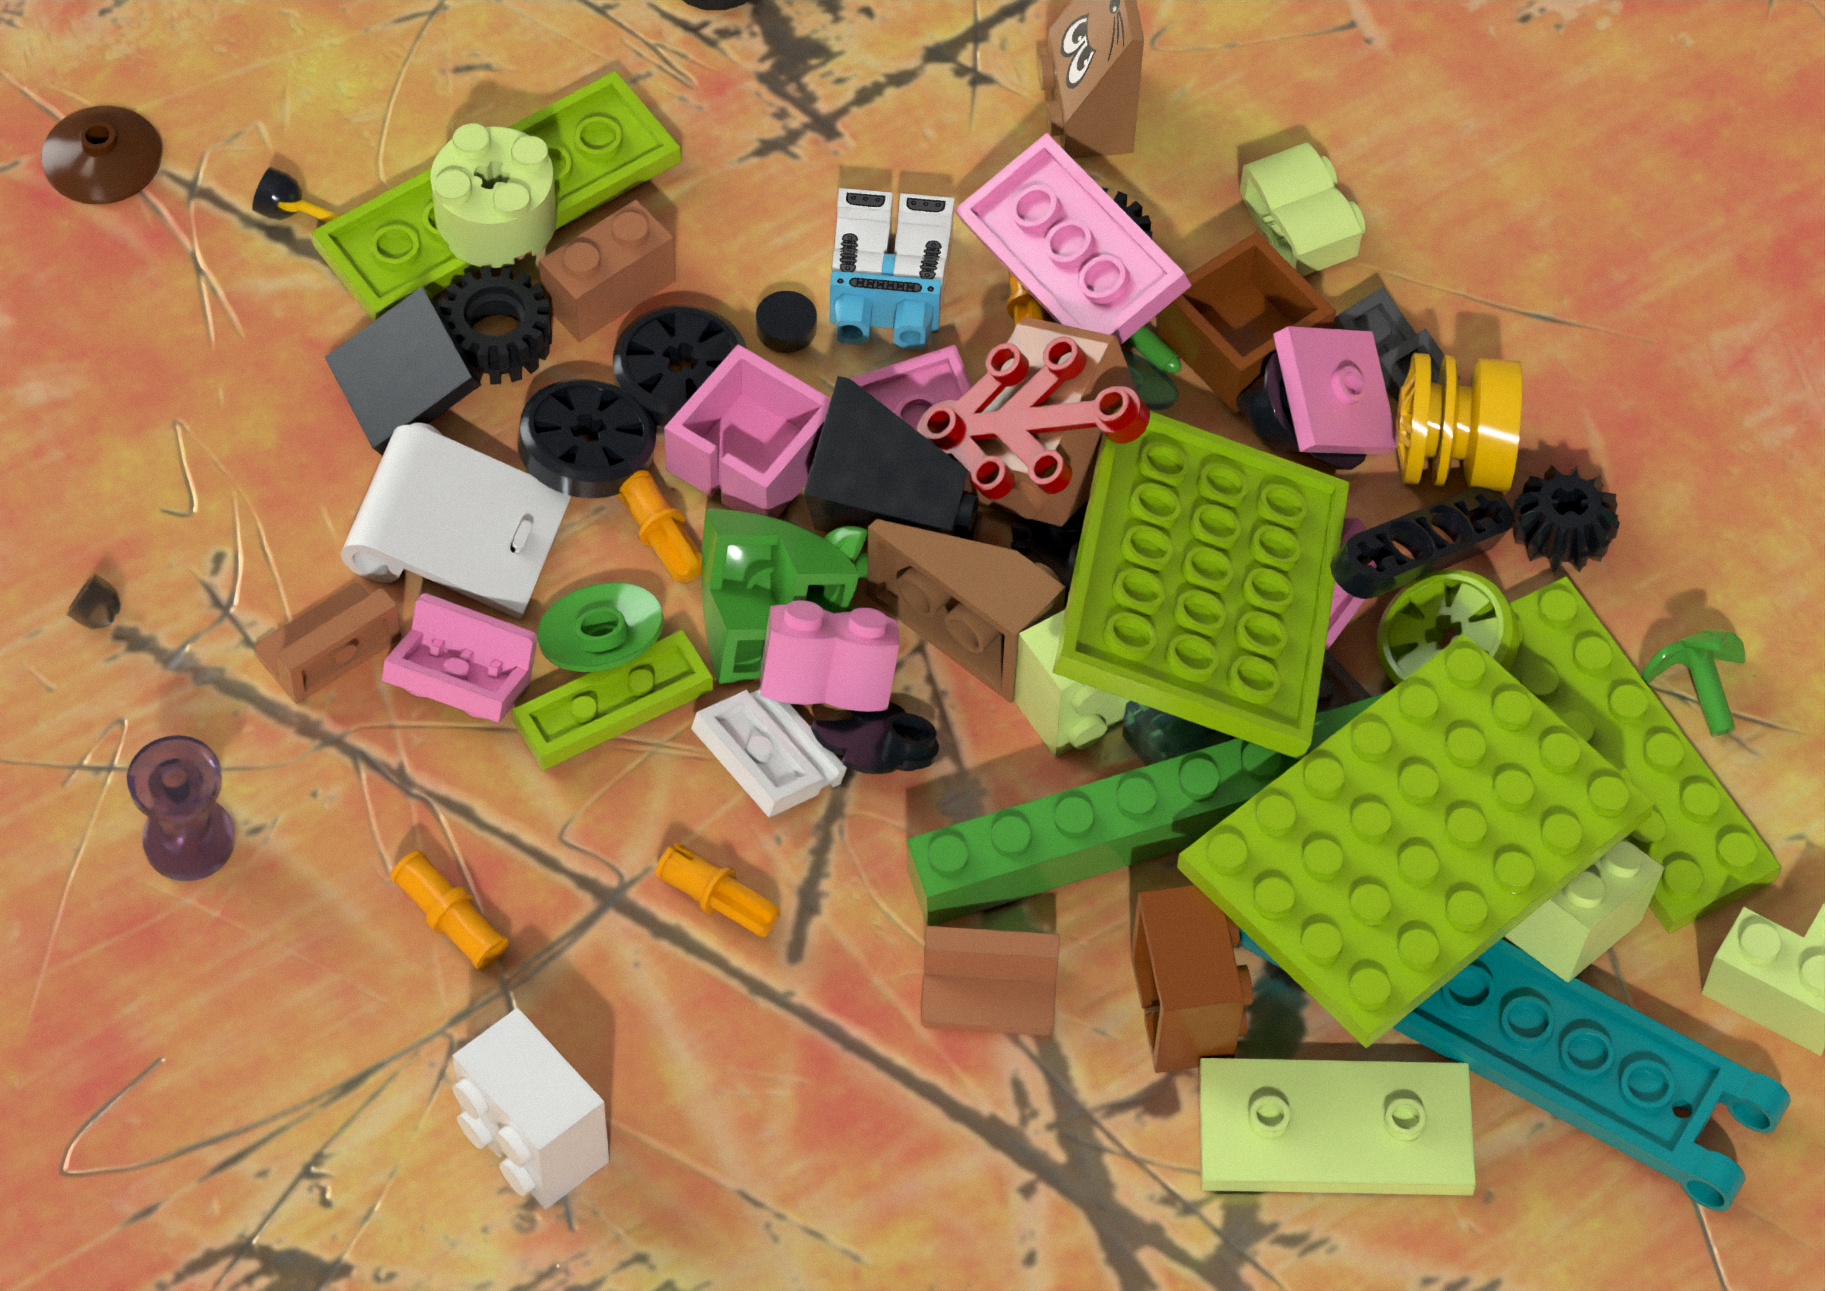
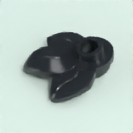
(880, 740)

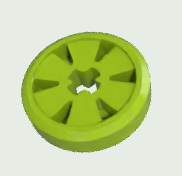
(1439, 602)

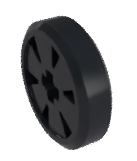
(668, 337)
(568, 462)

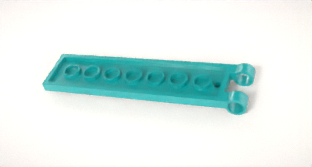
(1594, 1065)

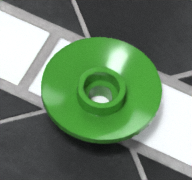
(600, 627)

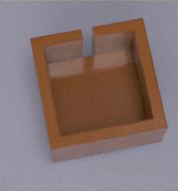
(1233, 309)
(1190, 970)

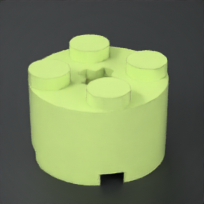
(493, 195)

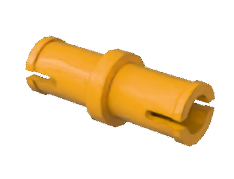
(449, 909)

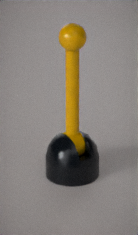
(281, 197)

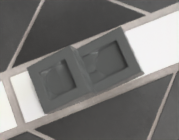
(1393, 338)

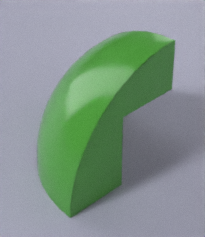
(757, 565)

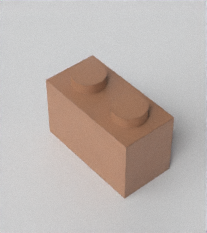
(607, 270)

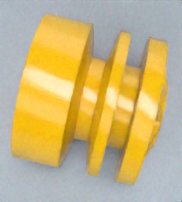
(1460, 422)

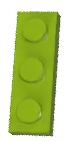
(612, 701)

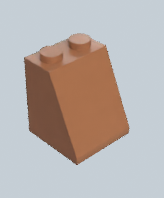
(1079, 447)

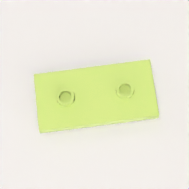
(1336, 1126)

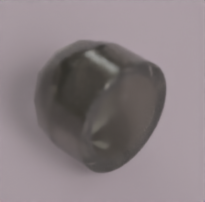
(95, 604)

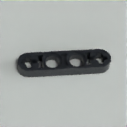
(1418, 536)

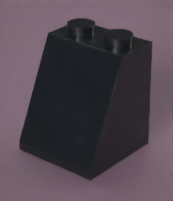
(884, 470)

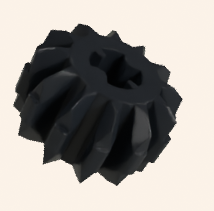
(1565, 518)

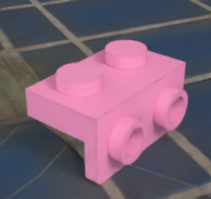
(462, 659)

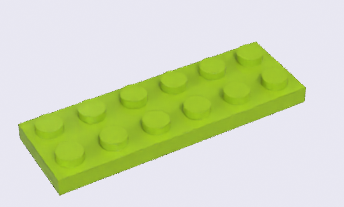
(598, 148)
(1593, 687)

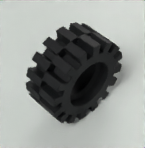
(500, 297)

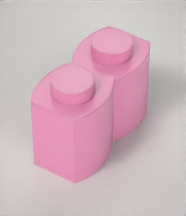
(829, 657)

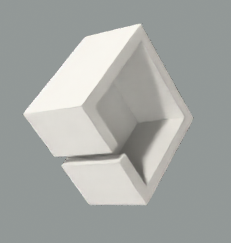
(530, 1109)

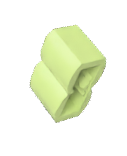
(1301, 209)

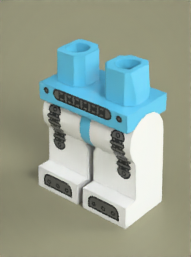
(887, 288)

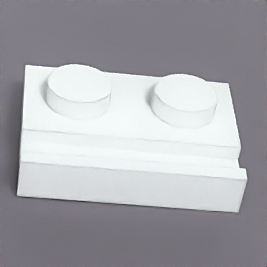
(768, 750)

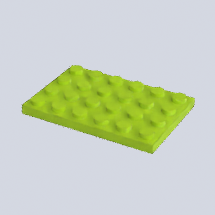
(1206, 583)
(1414, 838)

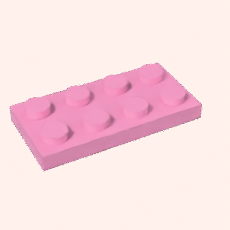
(1072, 244)

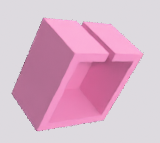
(747, 434)

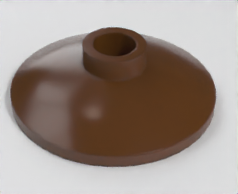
(104, 171)

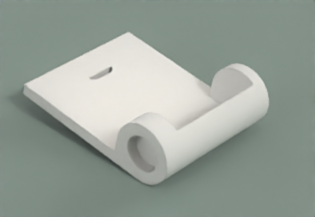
(453, 520)

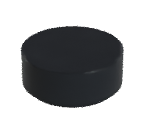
(786, 321)

